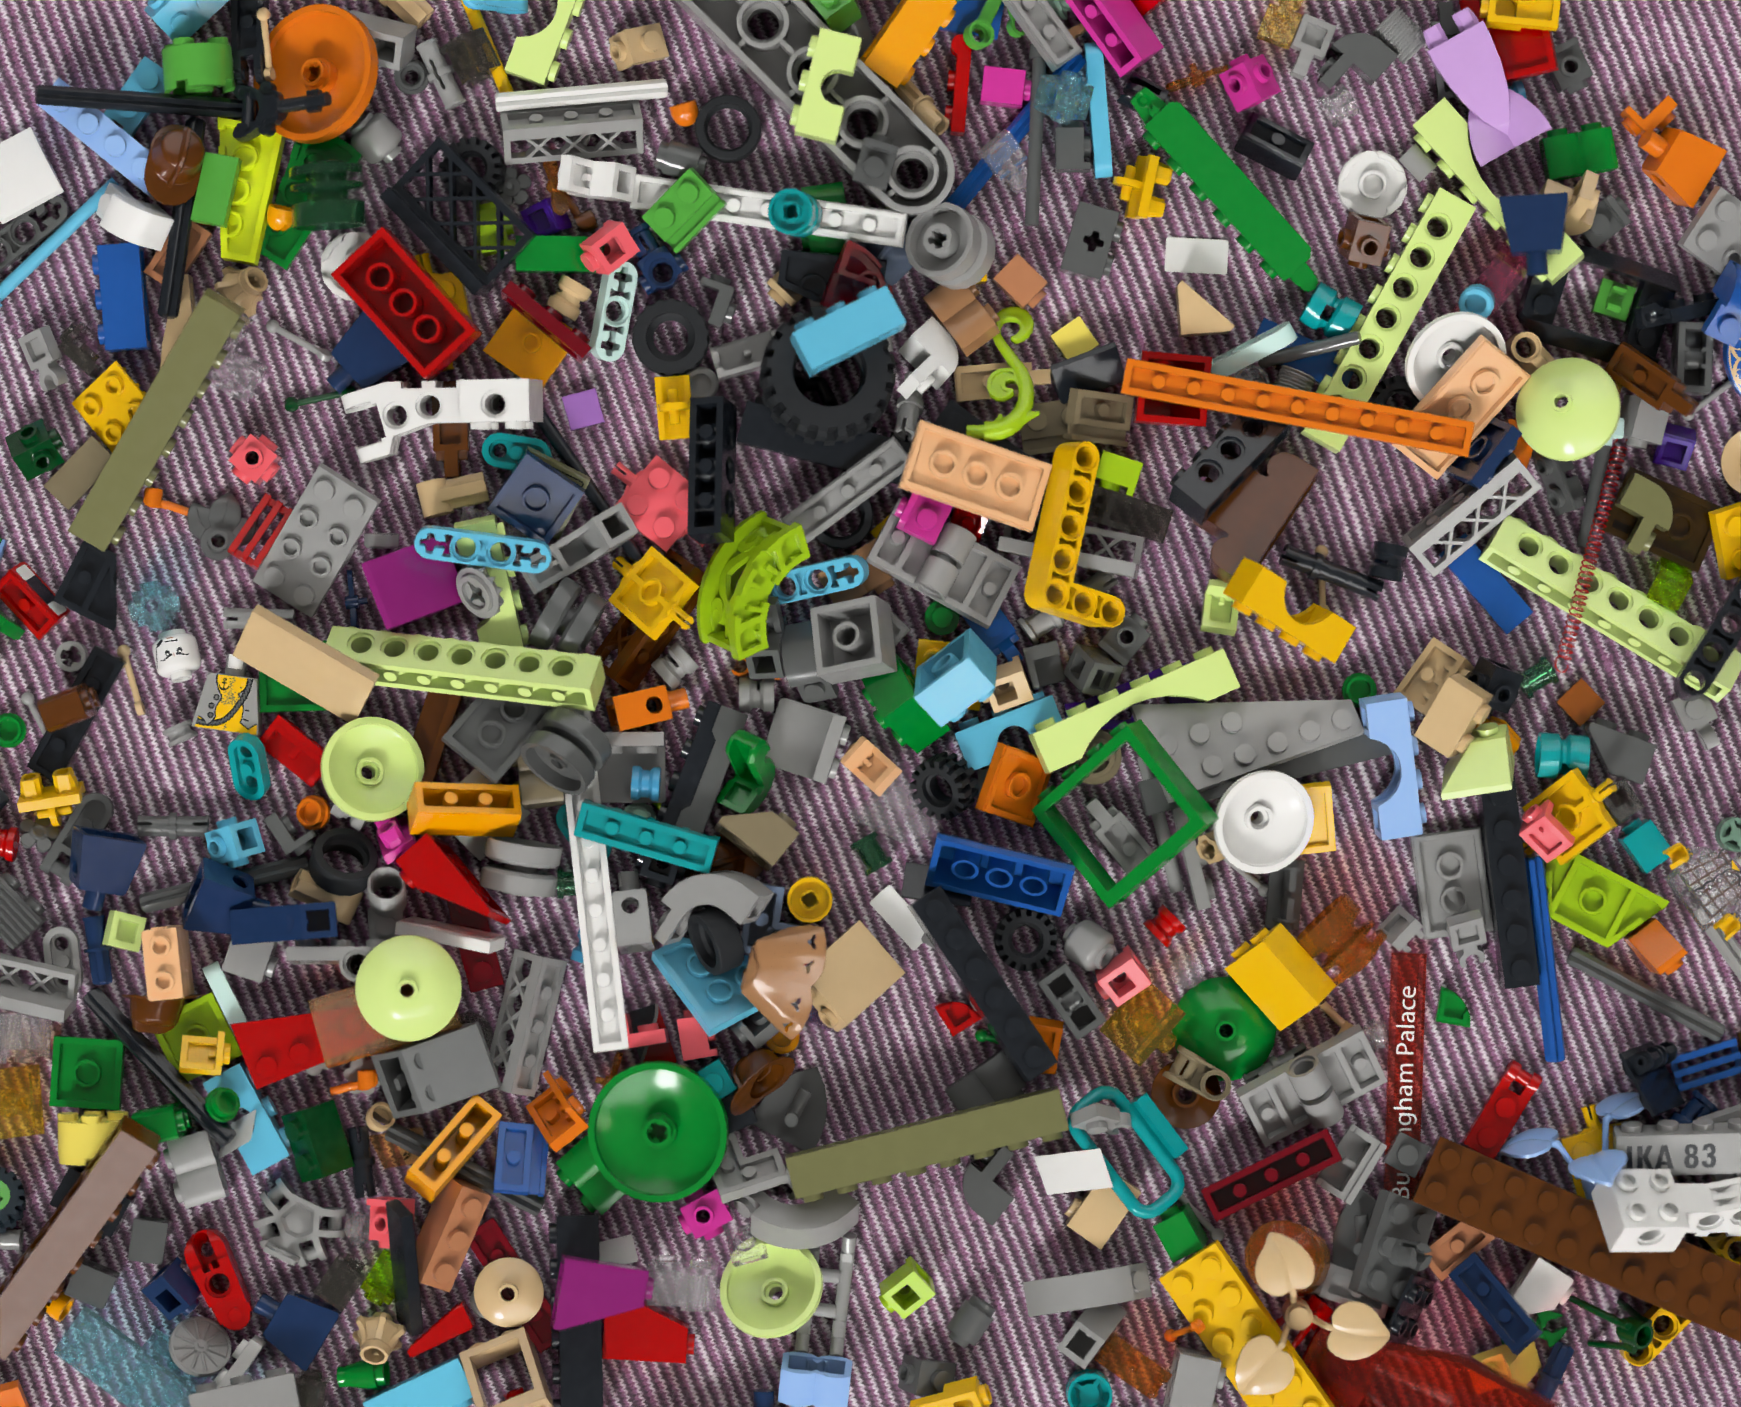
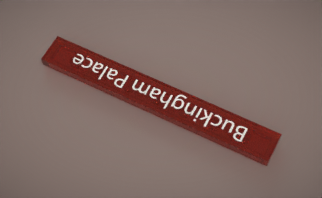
(1404, 1060)

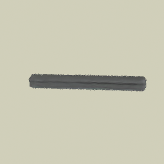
(262, 875)
(1645, 994)
(469, 1172)

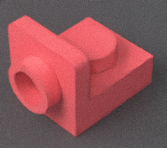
(1545, 832)
(647, 1034)

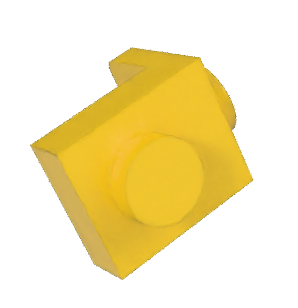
(204, 1054)

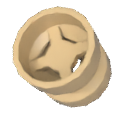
(568, 299)

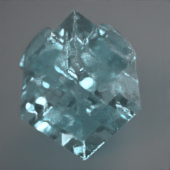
(1063, 97)
(167, 609)

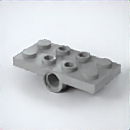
(1715, 231)
(317, 540)
(951, 572)
(338, 953)
(1312, 1086)

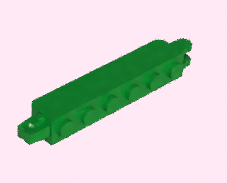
(1226, 187)

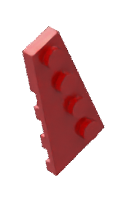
(278, 1047)

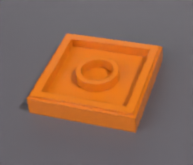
(1013, 785)

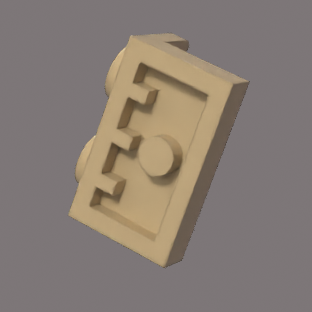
(1430, 673)

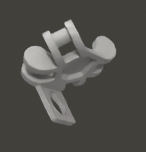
(297, 1223)

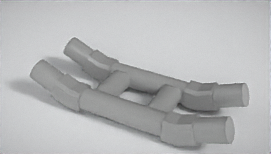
(838, 1310)

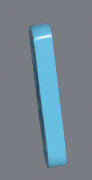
(1098, 112)
(482, 554)
(803, 578)

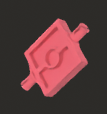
(656, 502)

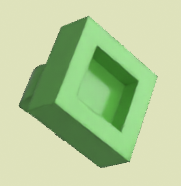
(1613, 300)

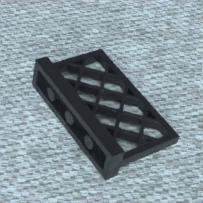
(437, 238)

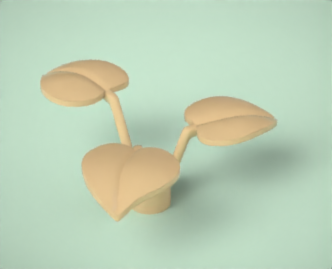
(1354, 1329)

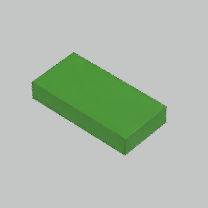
(216, 190)

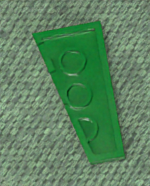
(284, 246)

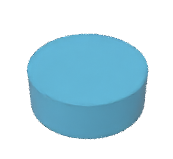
(1477, 299)

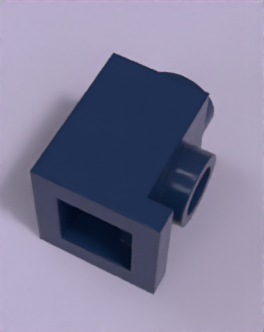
(172, 1290)

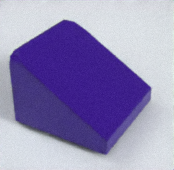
(544, 220)
(1675, 447)

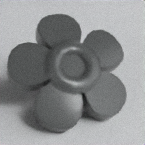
(514, 187)
(38, 833)

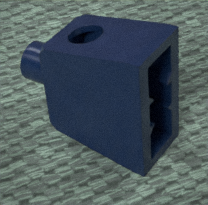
(1535, 227)
(365, 356)
(103, 863)
(214, 893)
(297, 1325)

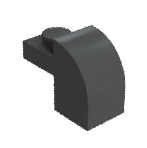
(1362, 54)
(769, 661)
(800, 664)
(982, 1191)

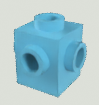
(234, 841)

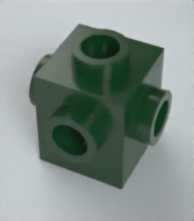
(35, 449)

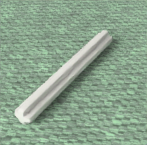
(581, 95)

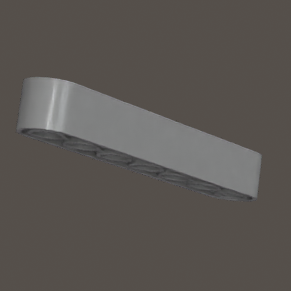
(775, 69)

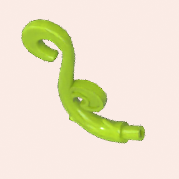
(1017, 374)

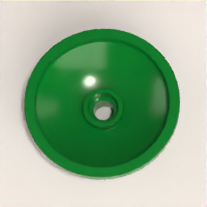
(1219, 1003)

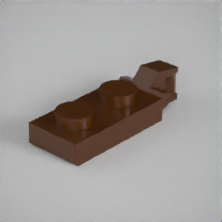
(1649, 381)
(450, 441)

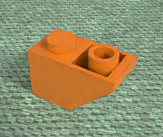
(1656, 947)

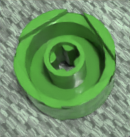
(197, 67)

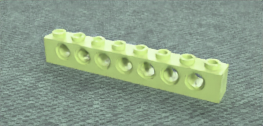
(1454, 216)
(1620, 625)
(475, 668)

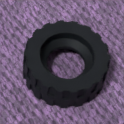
(665, 311)

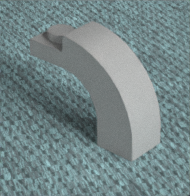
(583, 547)
(729, 890)
(799, 1225)
(1087, 1289)

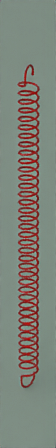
(1591, 554)

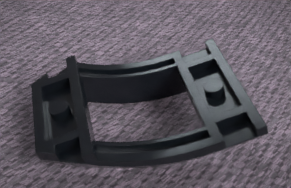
(1541, 302)

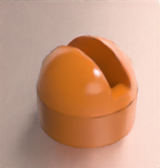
(685, 113)

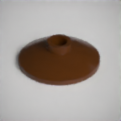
(1179, 1112)

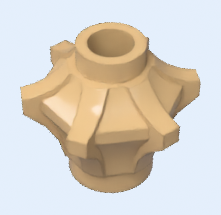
(243, 287)
(378, 1337)

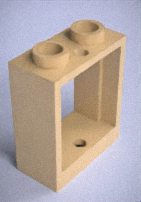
(507, 1344)

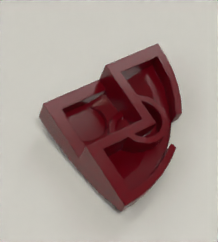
(853, 272)

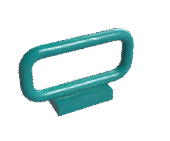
(1156, 1135)

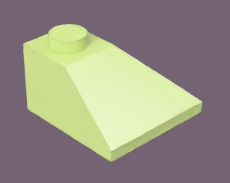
(1483, 767)

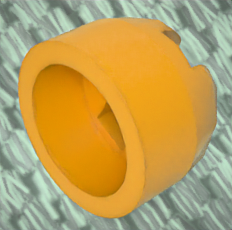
(279, 217)
(60, 1307)

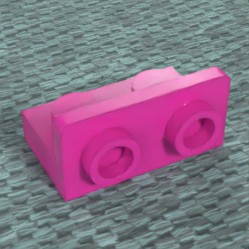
(922, 517)

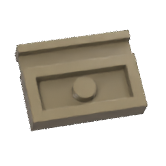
(1098, 417)
(1047, 430)

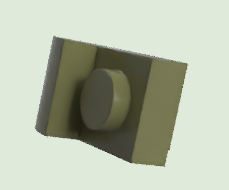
(1651, 507)

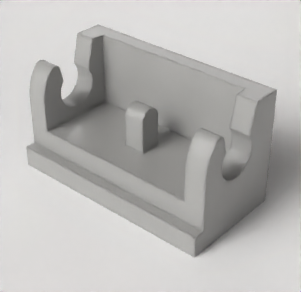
(740, 356)
(1359, 1156)

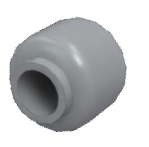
(376, 138)
(1089, 945)

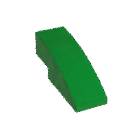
(553, 255)

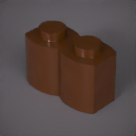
(68, 707)

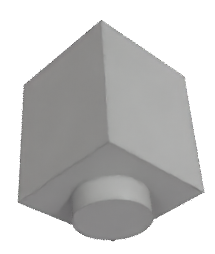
(1642, 422)

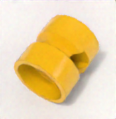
(809, 899)

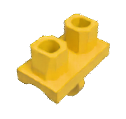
(1139, 184)
(673, 406)
(50, 800)

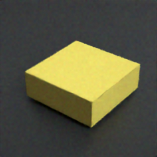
(1074, 339)

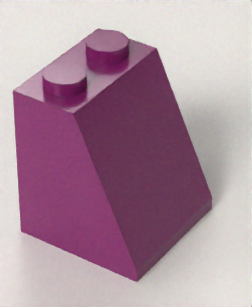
(412, 586)
(597, 1290)

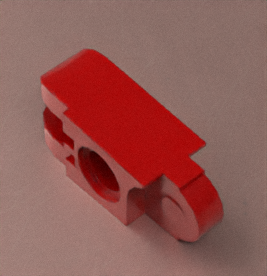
(229, 1306)

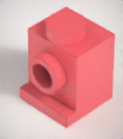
(618, 248)
(1131, 983)
(693, 1039)
(378, 1217)

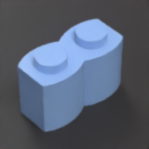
(814, 1380)

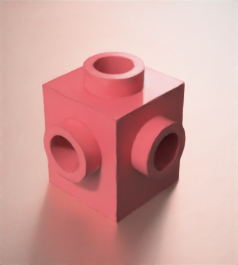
(268, 460)

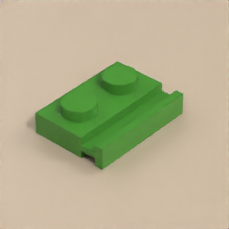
(684, 210)

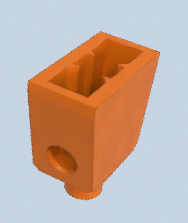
(1680, 163)
(630, 709)

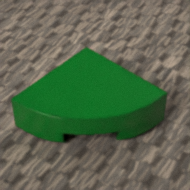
(10, 628)
(1451, 1009)

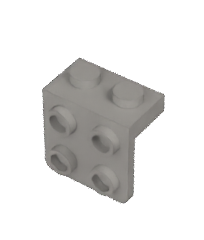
(806, 740)

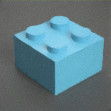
(956, 678)

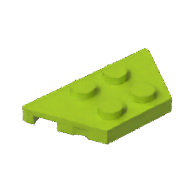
(1597, 900)

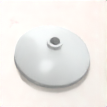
(1455, 330)
(1276, 834)

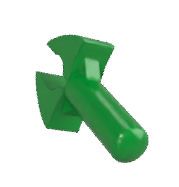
(1550, 1336)

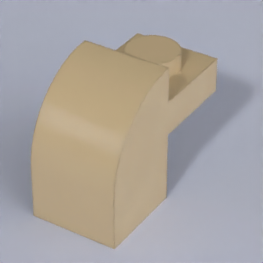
(1581, 202)

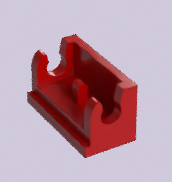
(294, 749)

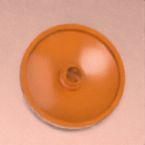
(327, 52)

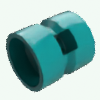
(794, 213)
(1341, 318)
(1561, 755)
(1088, 1389)

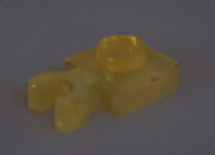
(1280, 23)

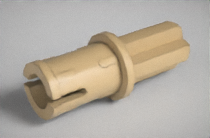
(923, 107)

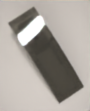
(1129, 514)

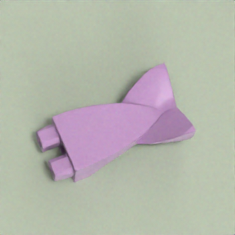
(1475, 74)

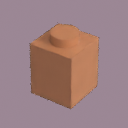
(1021, 283)

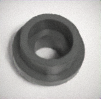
(419, 86)

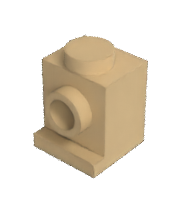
(1011, 686)

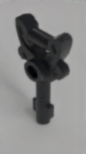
(272, 108)

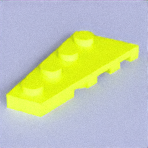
(254, 192)

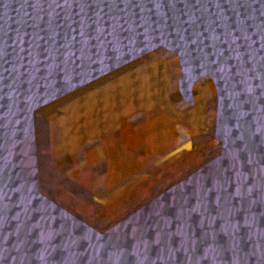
(1133, 1365)

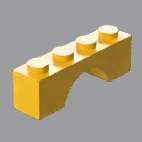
(1263, 593)

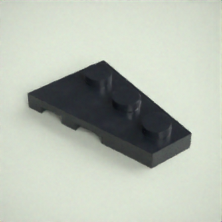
(809, 271)

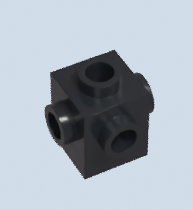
(1497, 680)
(656, 876)

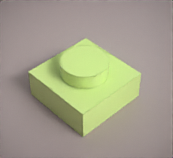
(124, 931)

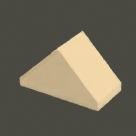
(1197, 316)

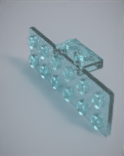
(122, 1367)

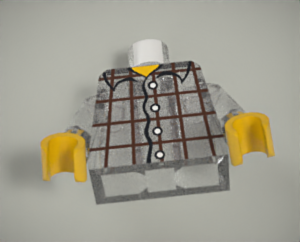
(1707, 886)

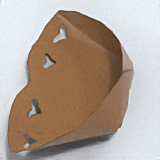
(778, 975)

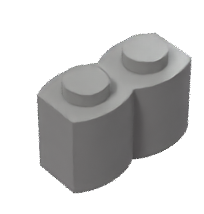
(197, 1169)

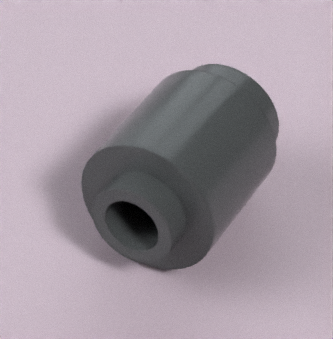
(678, 157)
(971, 1321)

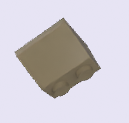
(759, 835)

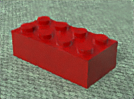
(406, 303)

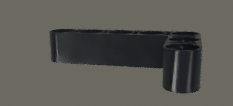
(1714, 637)

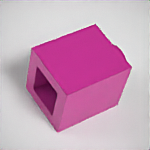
(1004, 87)

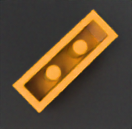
(905, 38)
(464, 809)
(452, 1148)

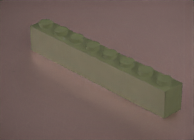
(156, 420)
(926, 1143)

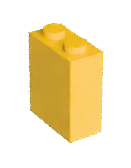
(1279, 975)

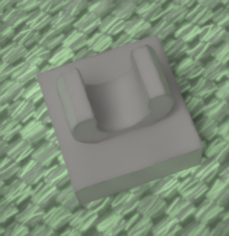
(1401, 928)

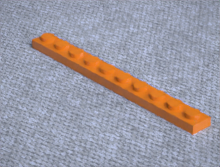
(1297, 407)

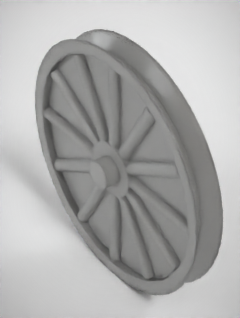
(200, 1346)

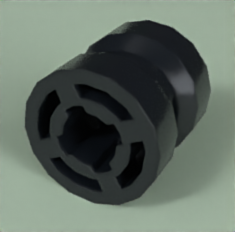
(1390, 553)

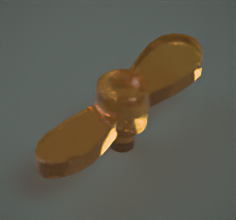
(1196, 77)
(558, 198)
(613, 1071)

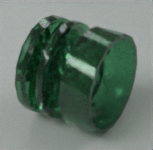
(327, 196)

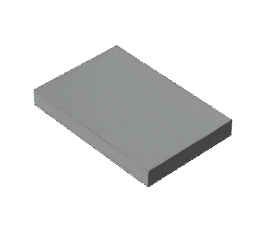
(1449, 878)

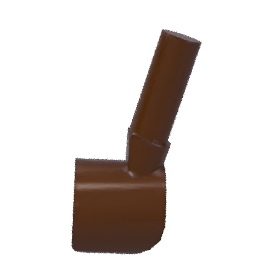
(584, 220)

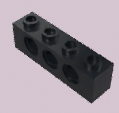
(712, 470)
(1202, 498)

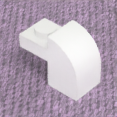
(596, 179)
(133, 219)
(932, 355)

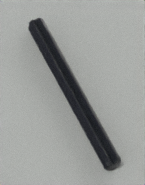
(138, 101)
(178, 245)
(157, 1065)

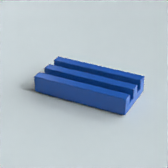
(1734, 1056)

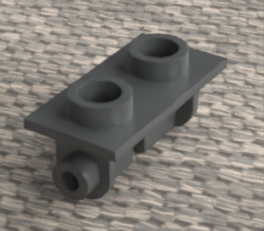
(1562, 493)
(1285, 896)

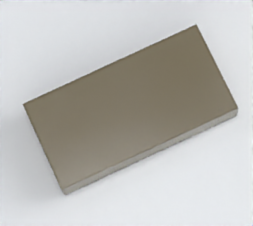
(78, 473)

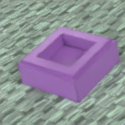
(583, 409)

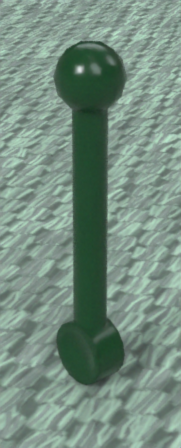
(291, 403)

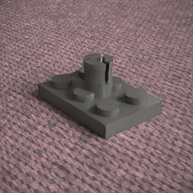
(492, 734)
(1392, 1248)

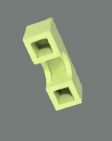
(831, 55)

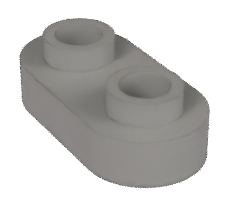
(67, 958)

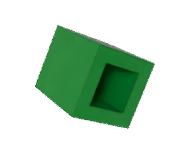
(1180, 1231)

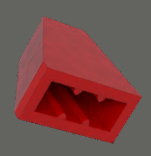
(647, 1336)

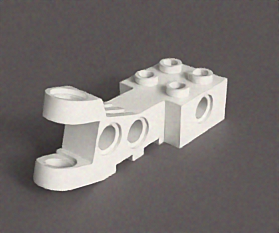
(468, 402)
(1653, 1213)

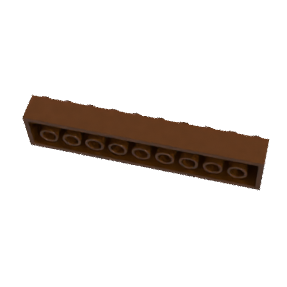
(1570, 1233)

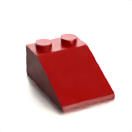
(438, 870)

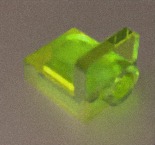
(1670, 584)
(379, 1281)

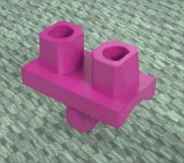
(394, 838)

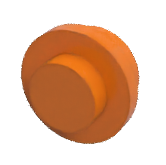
(313, 812)

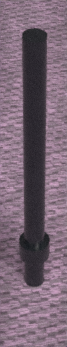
(592, 491)

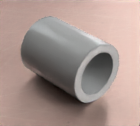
(1417, 162)

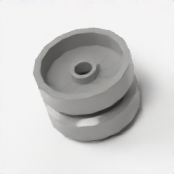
(950, 246)
(520, 872)

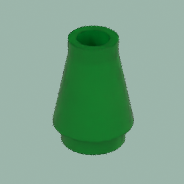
(364, 1375)

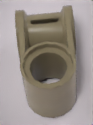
(1196, 1074)

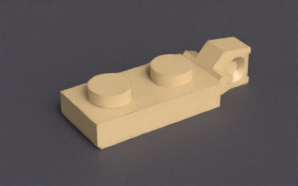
(972, 380)

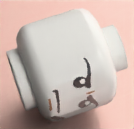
(176, 655)

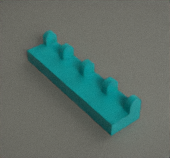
(646, 836)

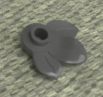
(220, 521)

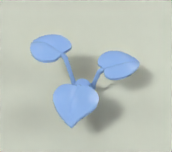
(1591, 1169)

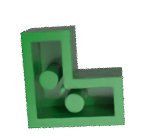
(897, 708)

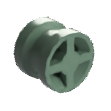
(1723, 829)

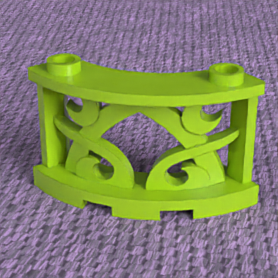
(768, 554)

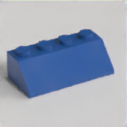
(999, 874)

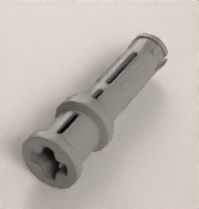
(1041, 623)

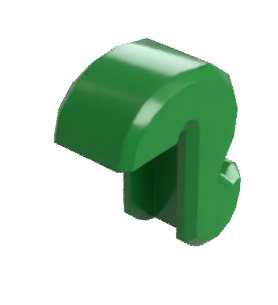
(752, 772)

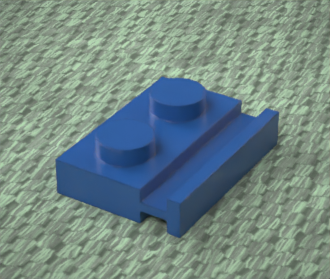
(520, 1160)

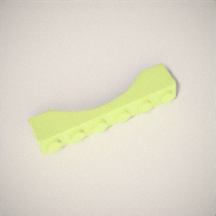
(1448, 137)
(1068, 739)

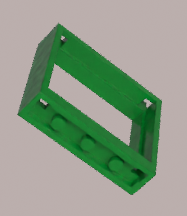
(1171, 778)

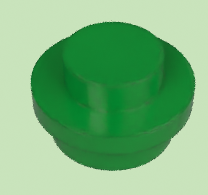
(941, 619)
(1358, 686)
(12, 730)
(222, 1104)

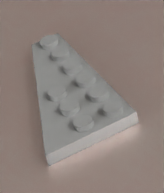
(1238, 738)

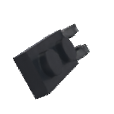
(247, 40)

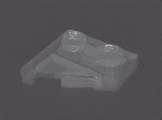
(898, 815)

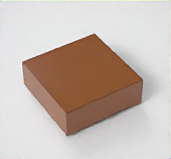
(1580, 702)

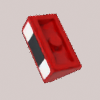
(31, 600)

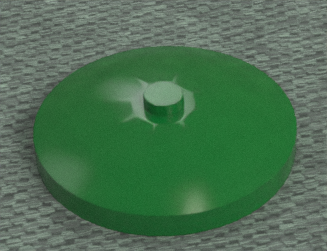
(658, 1131)

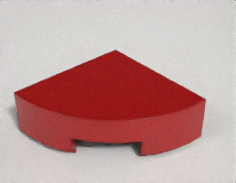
(957, 1015)

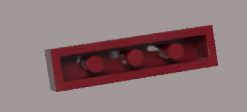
(1271, 1174)

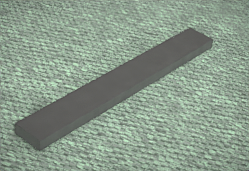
(1332, 757)

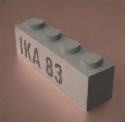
(1682, 1148)

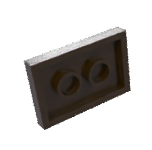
(1690, 527)

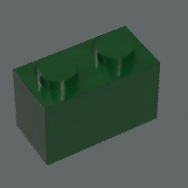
(317, 1141)

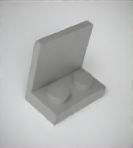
(631, 750)

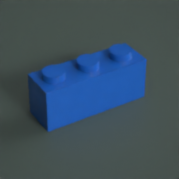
(122, 297)

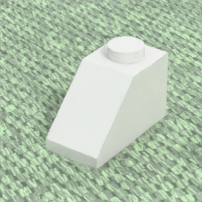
(1541, 1286)

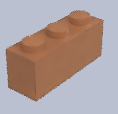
(449, 1232)

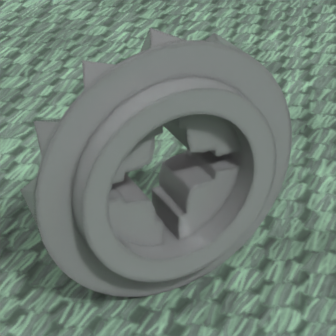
(468, 584)

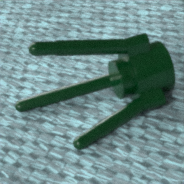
(1633, 1331)

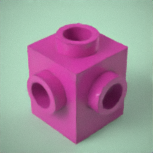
(1249, 82)
(708, 1227)

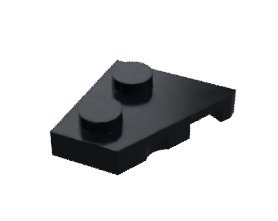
(91, 586)

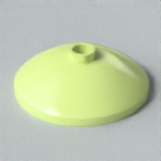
(1580, 425)
(387, 753)
(414, 962)
(749, 1291)

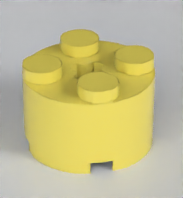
(84, 1135)

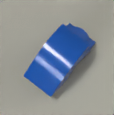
(1725, 317)

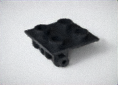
(1650, 1076)
(1403, 1322)

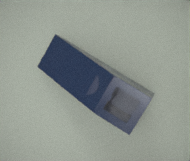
(283, 923)

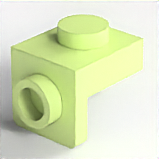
(1217, 611)

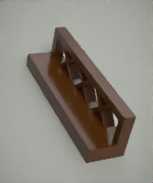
(639, 650)
(434, 721)

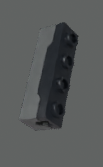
(704, 768)

